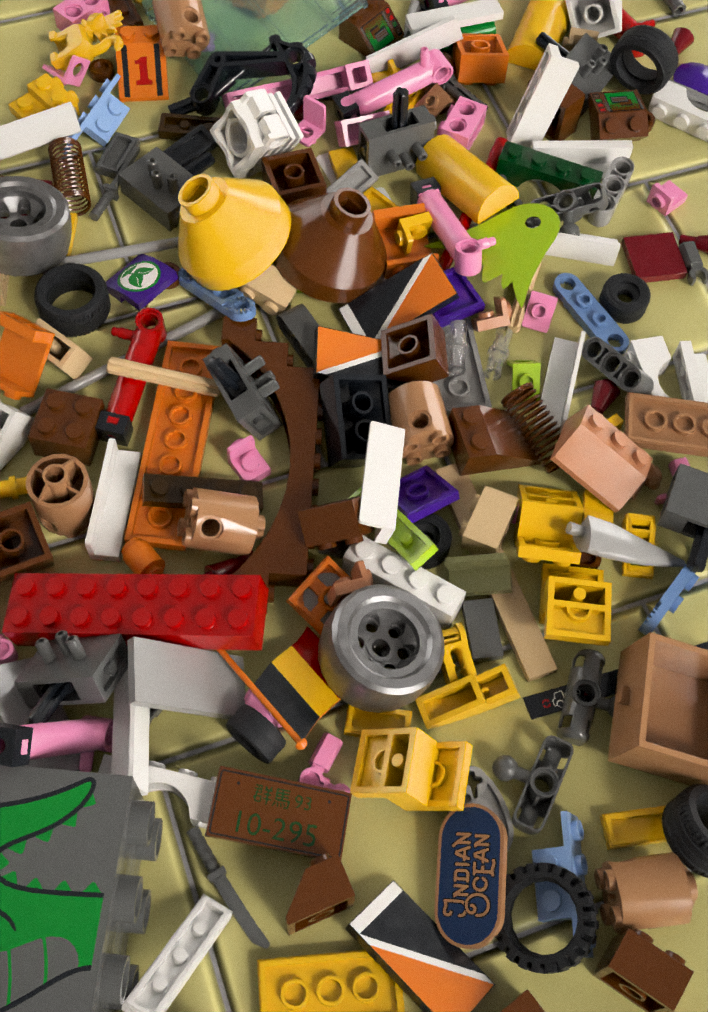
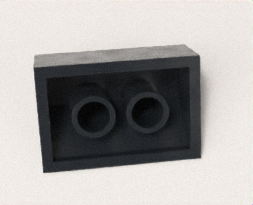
(348, 409)

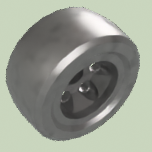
(37, 240)
(359, 673)

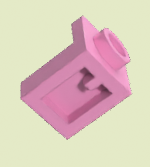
(666, 197)
(247, 460)

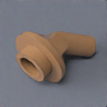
(652, 481)

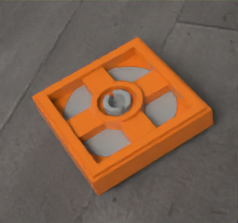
(310, 597)

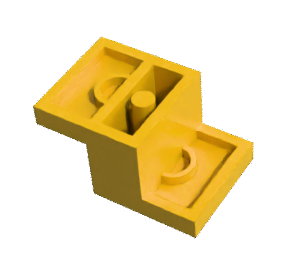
(542, 525)
(575, 604)
(411, 769)

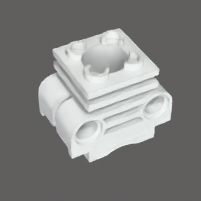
(255, 129)

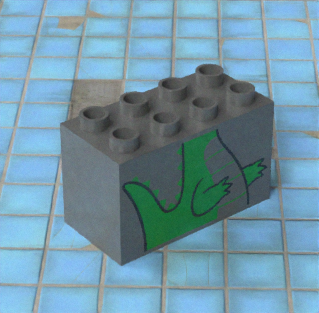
(71, 887)

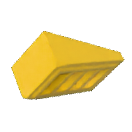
(645, 528)

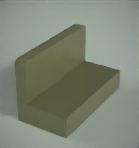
(480, 573)

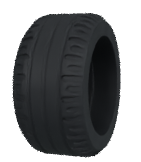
(656, 46)
(66, 279)
(685, 829)

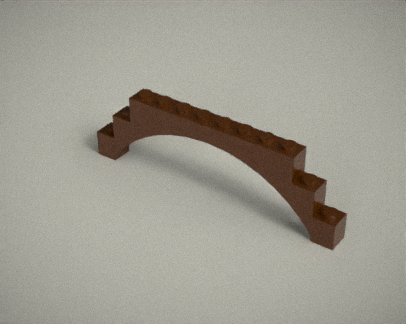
(283, 553)

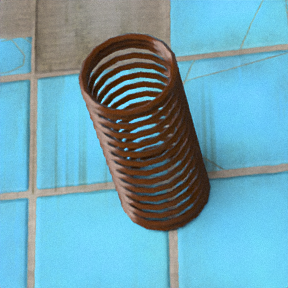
(85, 194)
(516, 397)

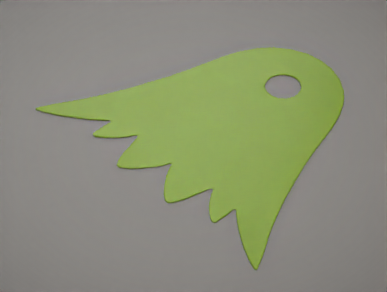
(517, 247)

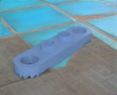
(224, 301)
(588, 311)
(670, 600)

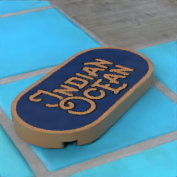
(471, 877)

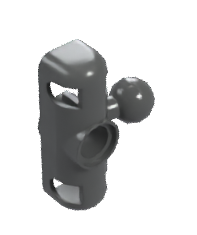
(574, 204)
(587, 679)
(532, 801)

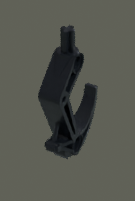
(227, 66)

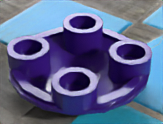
(693, 76)

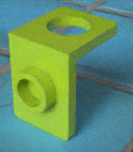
(524, 372)

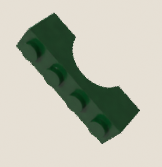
(526, 164)

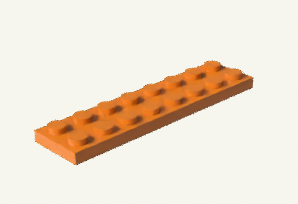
(172, 444)

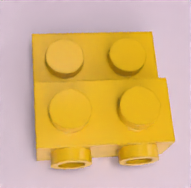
(42, 95)

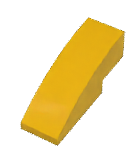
(467, 697)

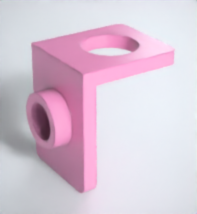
(68, 77)
(313, 119)
(539, 311)

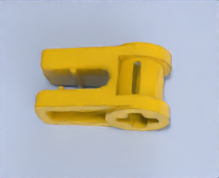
(456, 643)

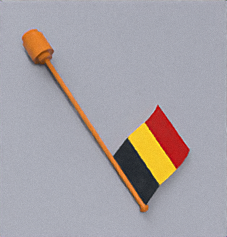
(288, 687)

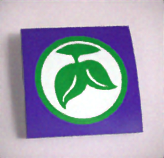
(141, 281)

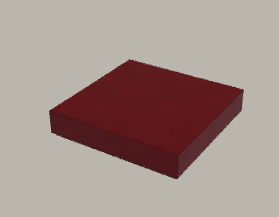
(654, 257)

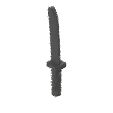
(111, 190)
(218, 876)

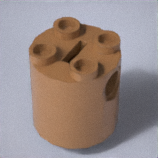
(181, 27)
(422, 413)
(61, 494)
(220, 521)
(646, 892)

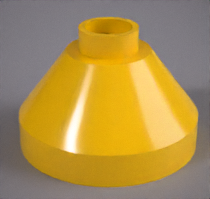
(230, 229)

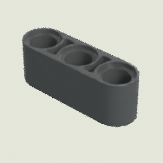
(299, 329)
(607, 362)

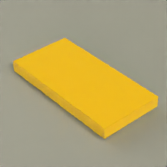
(327, 984)

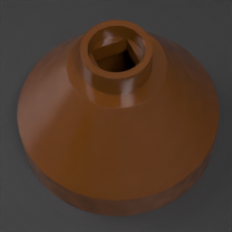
(333, 246)

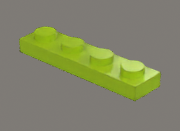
(409, 540)

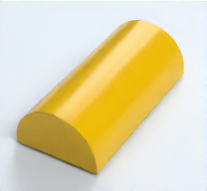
(539, 17)
(465, 179)

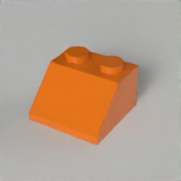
(480, 59)

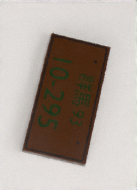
(278, 814)

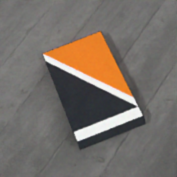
(401, 298)
(347, 354)
(417, 955)

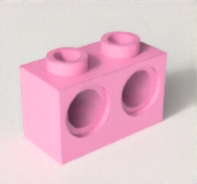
(72, 11)
(464, 121)
(348, 129)

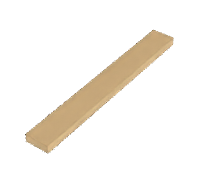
(512, 607)

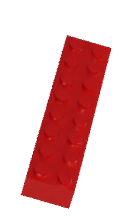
(167, 608)

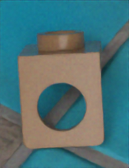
(435, 100)

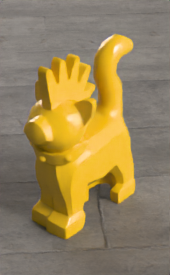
(78, 39)

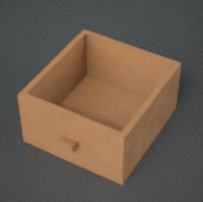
(662, 710)

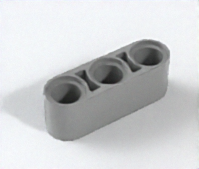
(615, 184)

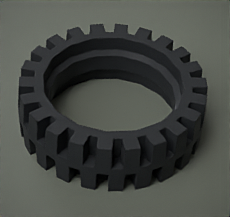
(586, 915)

